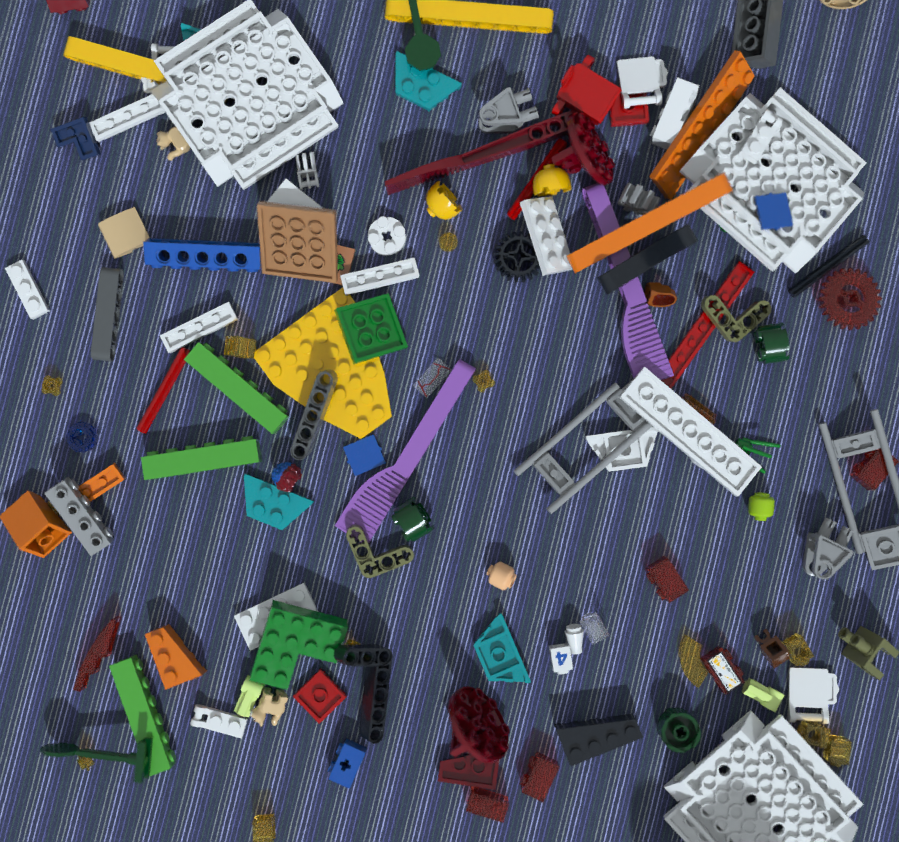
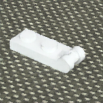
(760, 137)
(219, 721)

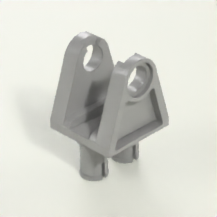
(505, 113)
(825, 552)

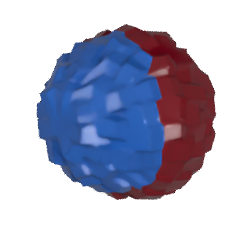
(285, 476)

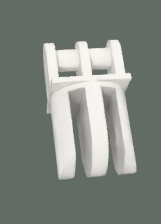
(307, 173)

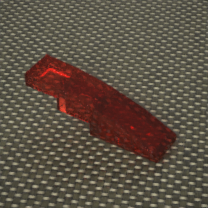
(101, 648)

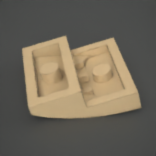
(123, 232)

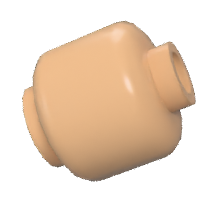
(501, 575)

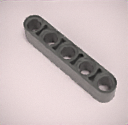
(107, 314)
(320, 408)

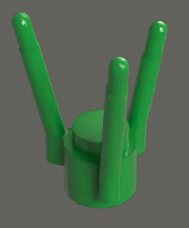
(745, 445)

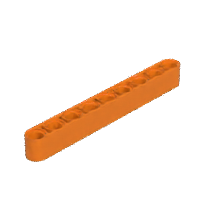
(650, 222)

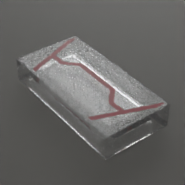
(432, 378)

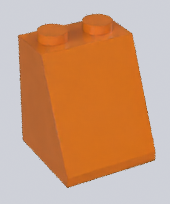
(34, 525)

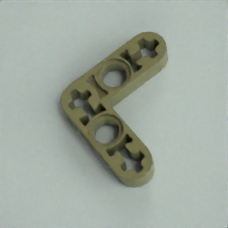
(736, 324)
(370, 559)

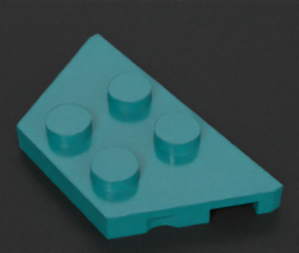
(422, 87)
(272, 505)
(499, 653)

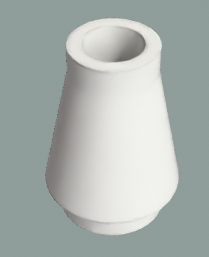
(574, 636)

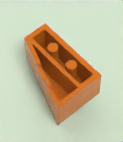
(172, 657)

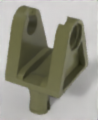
(863, 648)

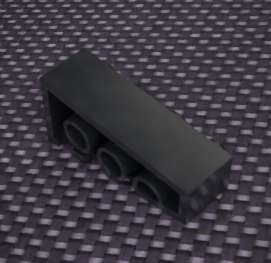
(596, 736)

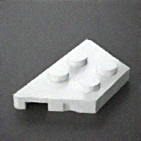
(633, 457)

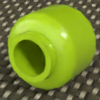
(761, 506)

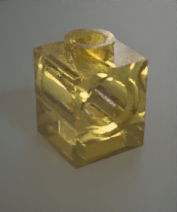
(240, 347)
(794, 642)
(821, 735)
(838, 751)
(264, 828)

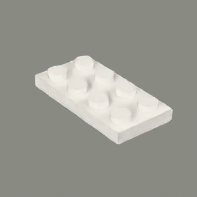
(546, 234)
(253, 619)

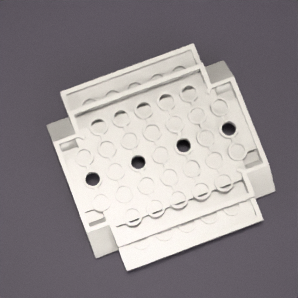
(266, 121)
(798, 154)
(783, 774)

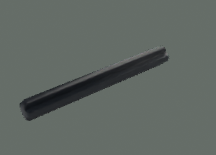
(828, 266)

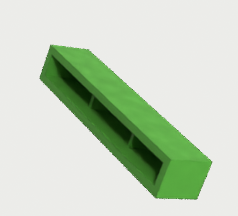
(235, 387)
(201, 459)
(141, 711)

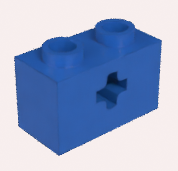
(345, 774)

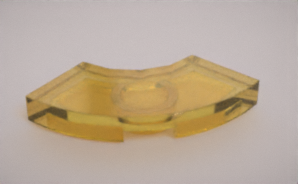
(690, 661)

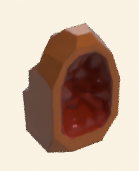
(659, 295)

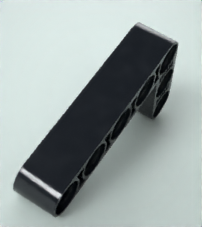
(647, 259)
(373, 684)

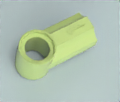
(250, 693)
(765, 695)

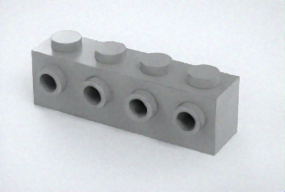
(80, 516)

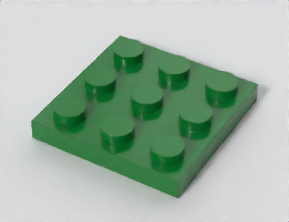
(370, 328)

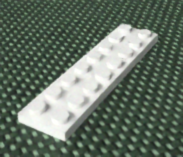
(690, 431)

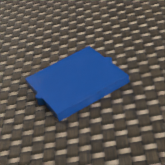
(773, 211)
(364, 455)

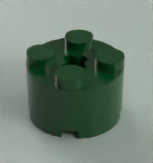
(772, 343)
(412, 519)
(681, 740)

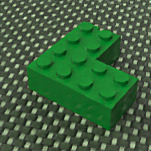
(293, 632)

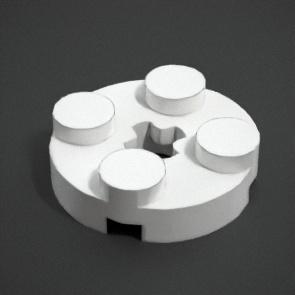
(385, 225)

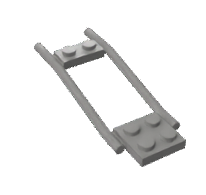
(554, 473)
(880, 543)

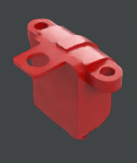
(586, 92)

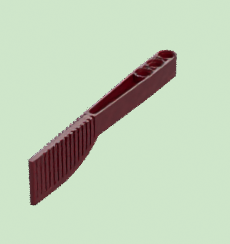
(492, 151)

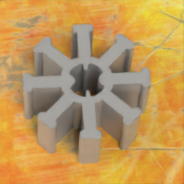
(638, 200)

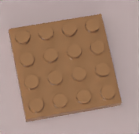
(298, 241)

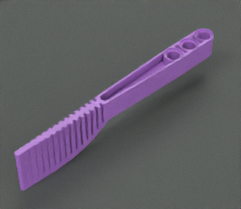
(638, 332)
(380, 491)

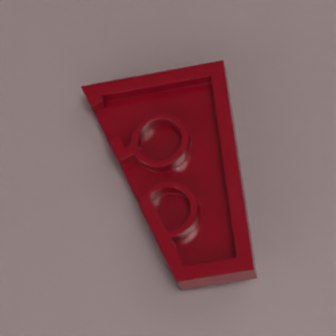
(469, 772)

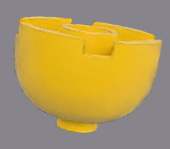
(551, 181)
(442, 202)

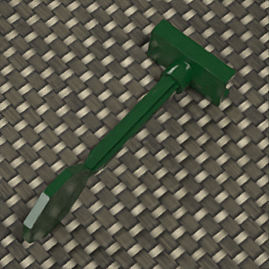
(422, 50)
(140, 759)

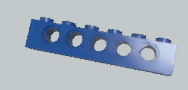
(153, 254)

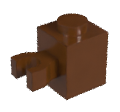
(773, 649)

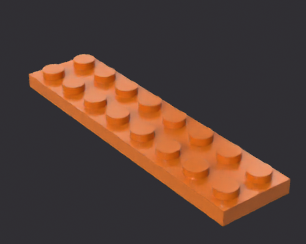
(702, 123)

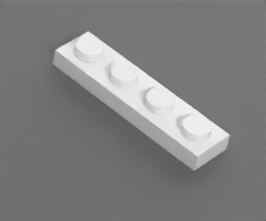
(126, 118)
(379, 276)
(199, 327)

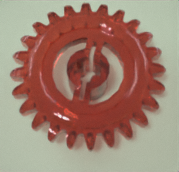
(834, 305)

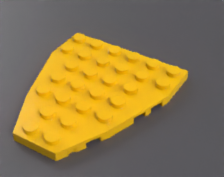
(315, 345)

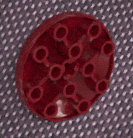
(585, 151)
(477, 725)

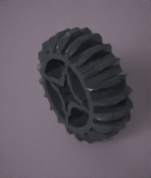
(520, 240)

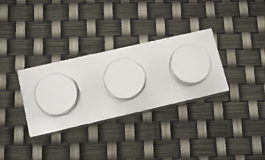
(27, 289)

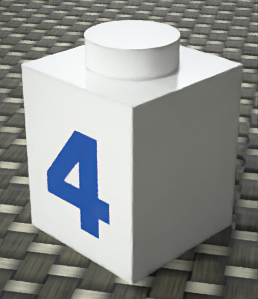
(560, 658)

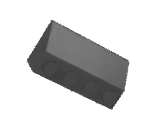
(758, 31)

